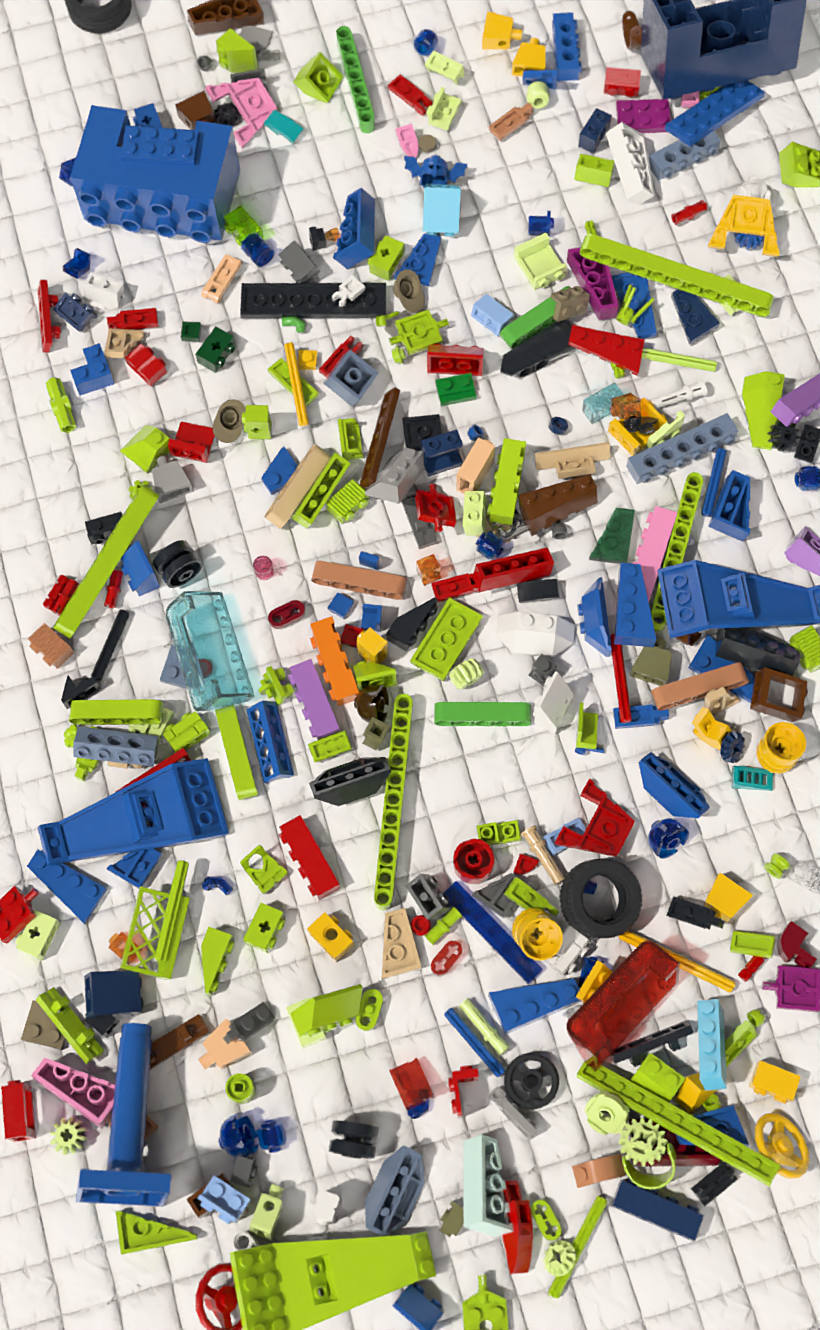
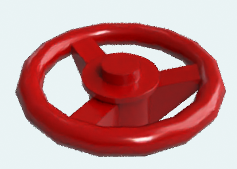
(218, 1300)

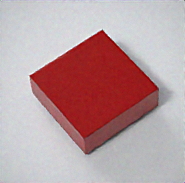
(350, 635)

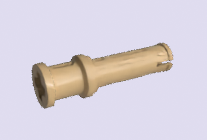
(539, 847)

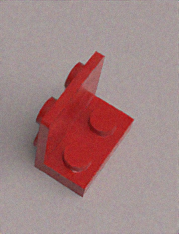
(192, 442)

